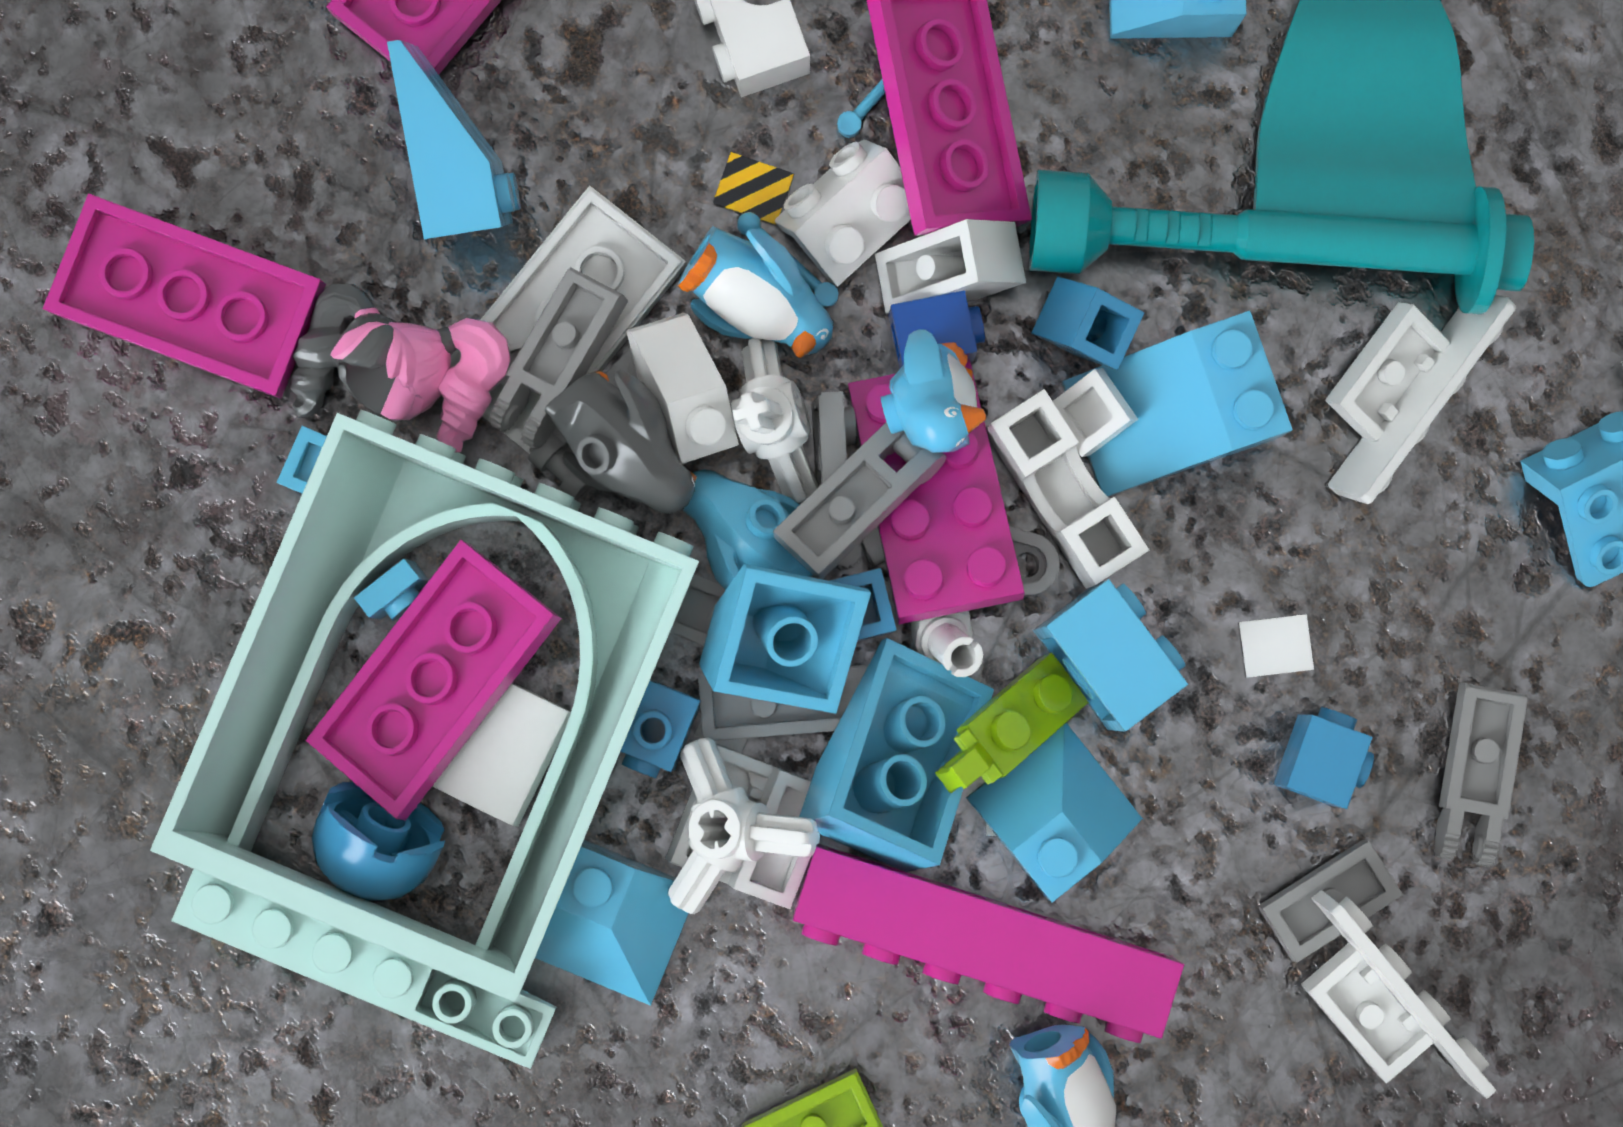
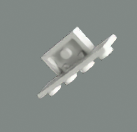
(1402, 386)
(1377, 1010)

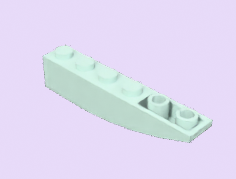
(365, 969)

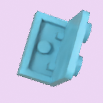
(1587, 484)

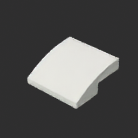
(506, 755)
(774, 875)

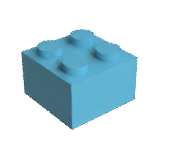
(1113, 655)

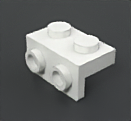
(848, 210)

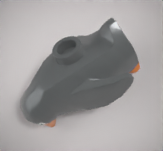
(621, 441)

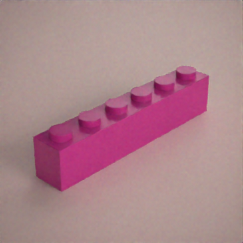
(989, 942)

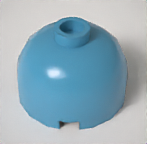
(369, 849)

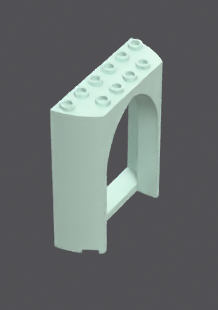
(356, 518)

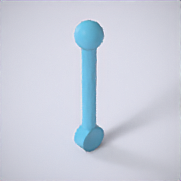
(850, 122)
(825, 292)

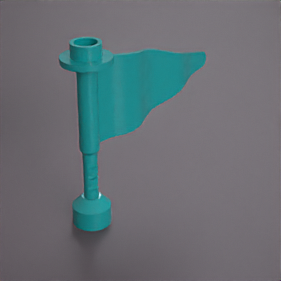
(1352, 166)

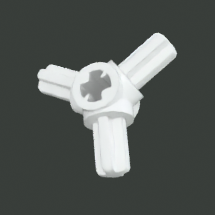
(774, 419)
(729, 828)

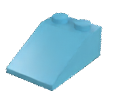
(451, 163)
(1193, 404)
(880, 765)

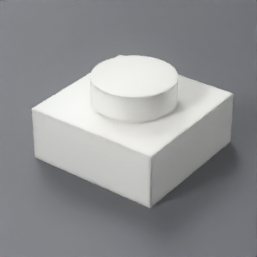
(1094, 411)

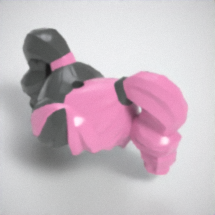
(398, 365)

